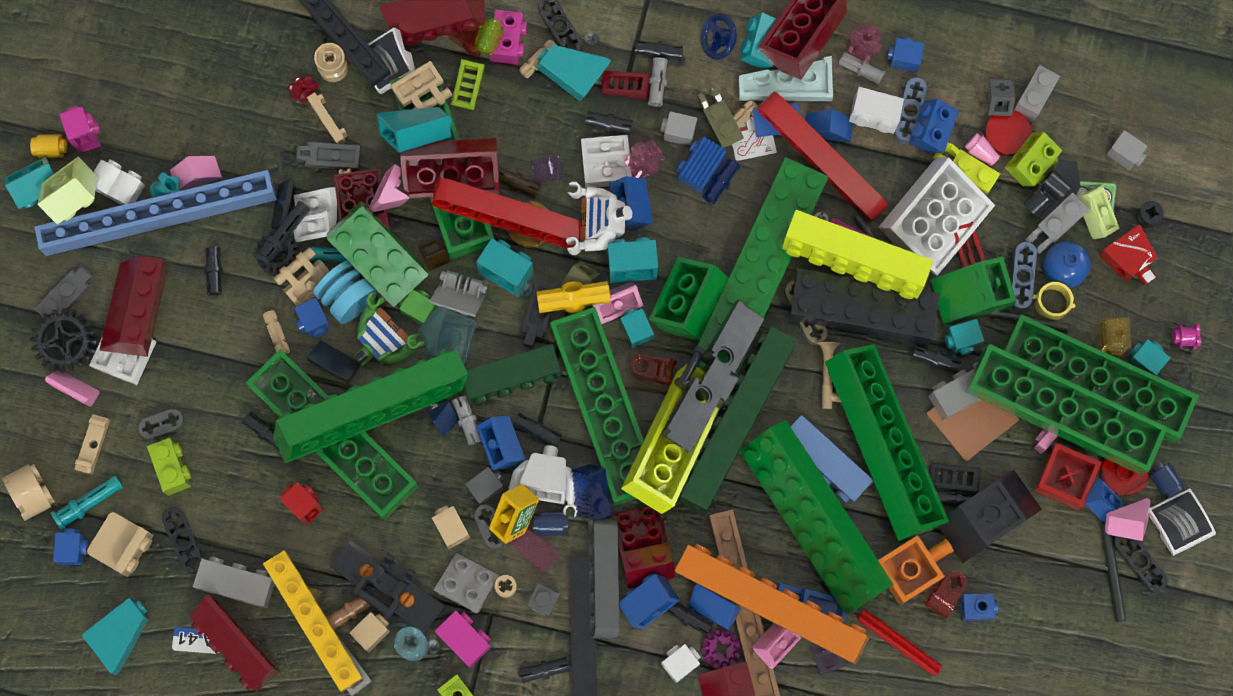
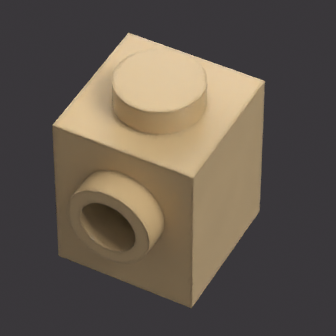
(370, 631)

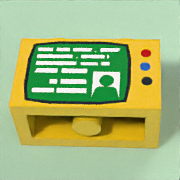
(513, 513)

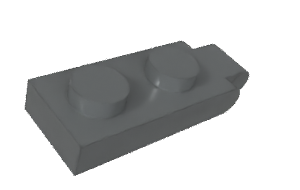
(329, 155)
(66, 292)

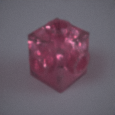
(865, 42)
(645, 159)

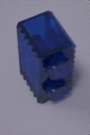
(591, 492)

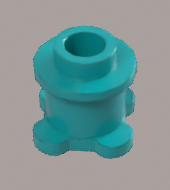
(165, 186)

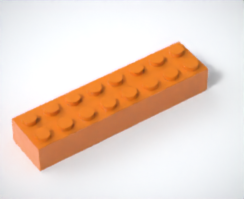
(772, 604)

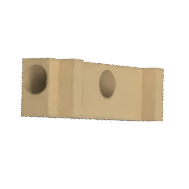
(317, 104)
(95, 433)

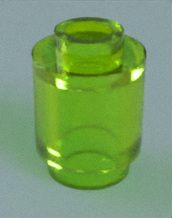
(489, 36)

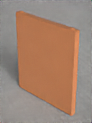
(973, 427)

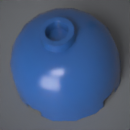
(1066, 264)

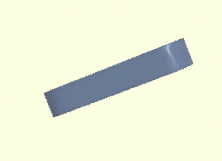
(908, 94)
(1031, 260)

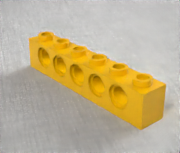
(313, 621)

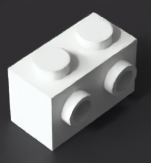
(876, 110)

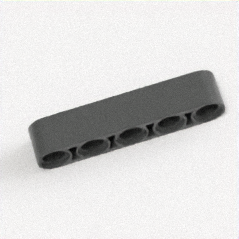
(603, 578)

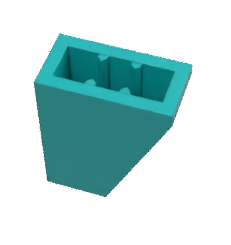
(572, 69)
(414, 127)
(117, 634)

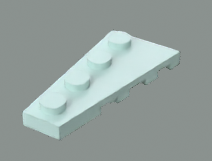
(814, 86)

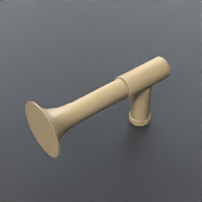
(827, 388)

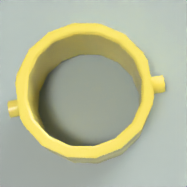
(1054, 286)

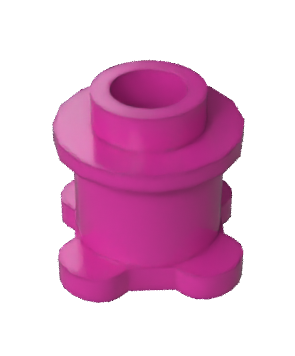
(1187, 336)

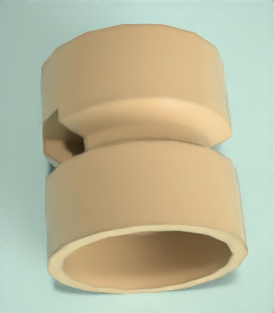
(335, 66)

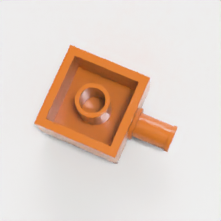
(914, 567)

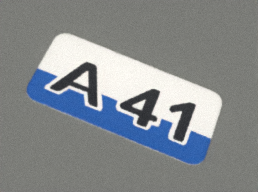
(189, 640)

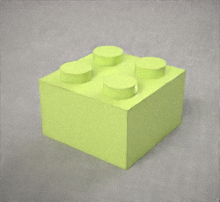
(68, 191)

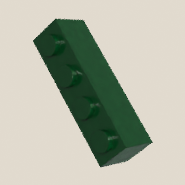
(511, 374)

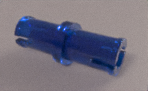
(721, 181)

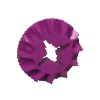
(710, 644)

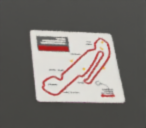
(751, 145)

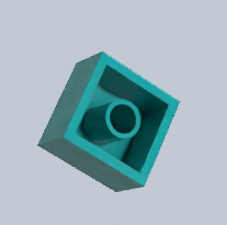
(632, 260)
(505, 267)

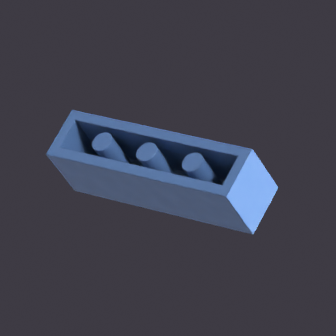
(832, 463)

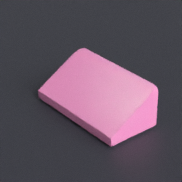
(622, 299)
(73, 387)
(775, 644)

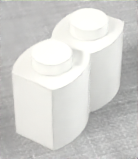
(117, 184)

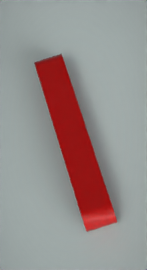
(821, 156)
(505, 213)

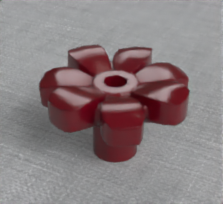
(302, 88)

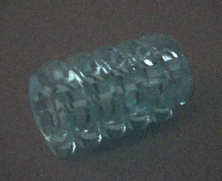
(414, 635)

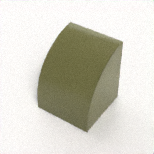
(581, 273)

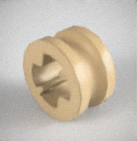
(504, 578)

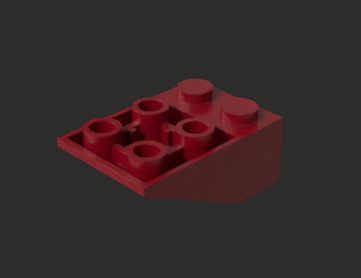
(357, 187)
(643, 545)

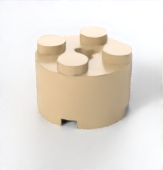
(26, 491)

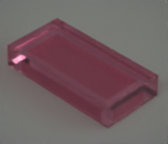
(535, 550)

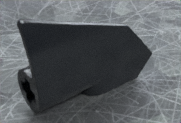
(1054, 189)

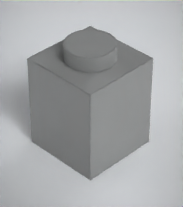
(679, 128)
(1128, 151)

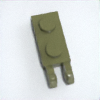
(721, 119)

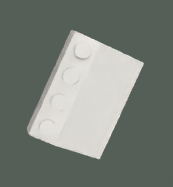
(934, 211)

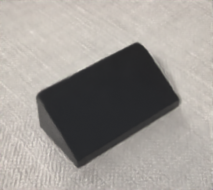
(284, 202)
(334, 361)

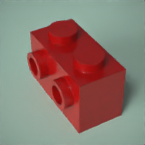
(302, 502)

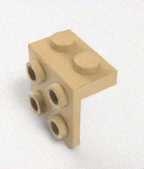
(120, 544)

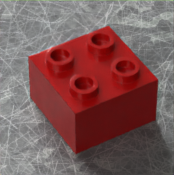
(1067, 476)

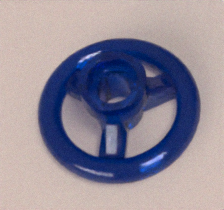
(721, 36)

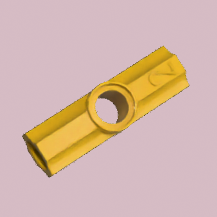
(573, 297)

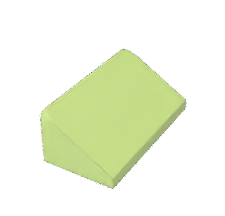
(1100, 217)

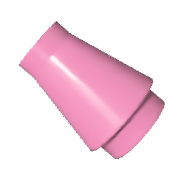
(981, 149)

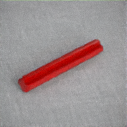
(899, 642)

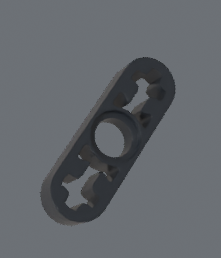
(546, 16)
(169, 526)
(1144, 579)

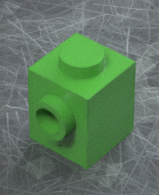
(417, 306)

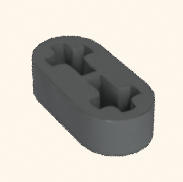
(163, 430)
(484, 529)

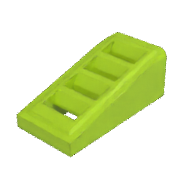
(472, 66)

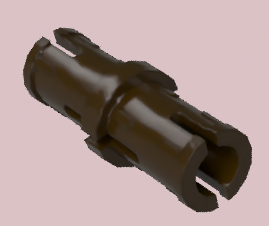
(518, 182)

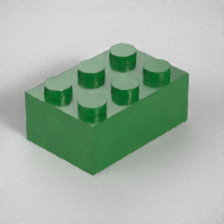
(688, 298)

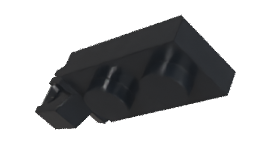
(535, 323)

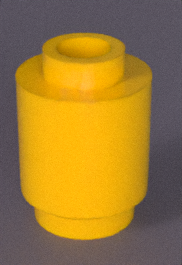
(48, 146)

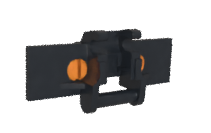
(391, 579)

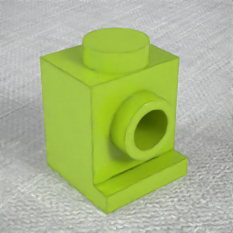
(454, 685)

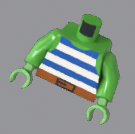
(382, 336)

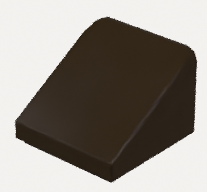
(434, 253)

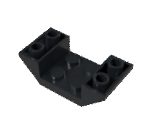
(989, 516)

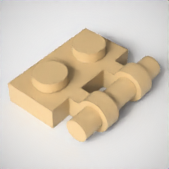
(419, 83)
(302, 288)

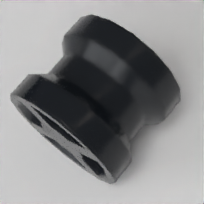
(1145, 217)

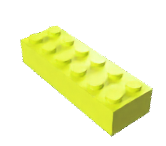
(857, 255)
(661, 464)

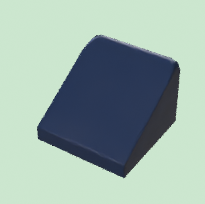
(443, 417)

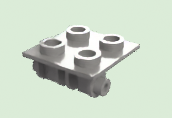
(459, 296)
(466, 583)

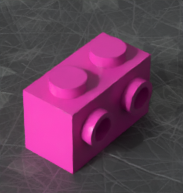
(510, 45)
(80, 129)
(463, 639)

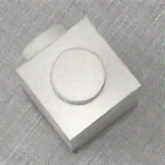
(680, 662)

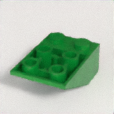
(974, 291)

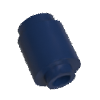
(1166, 479)
(550, 523)

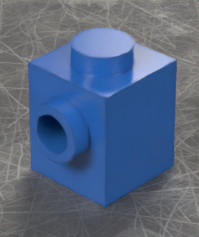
(906, 54)
(312, 318)
(69, 547)
(978, 607)

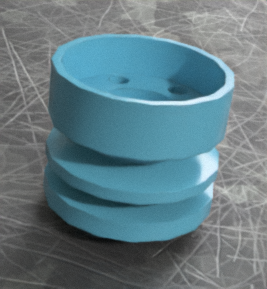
(344, 292)

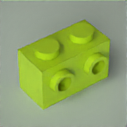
(1033, 159)
(169, 467)

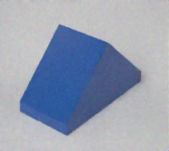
(831, 125)

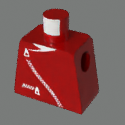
(1131, 256)

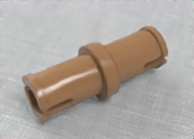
(347, 612)

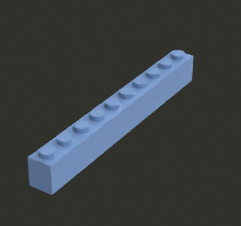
(155, 213)

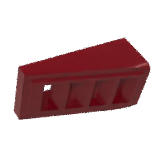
(642, 94)

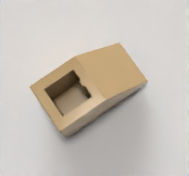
(450, 526)

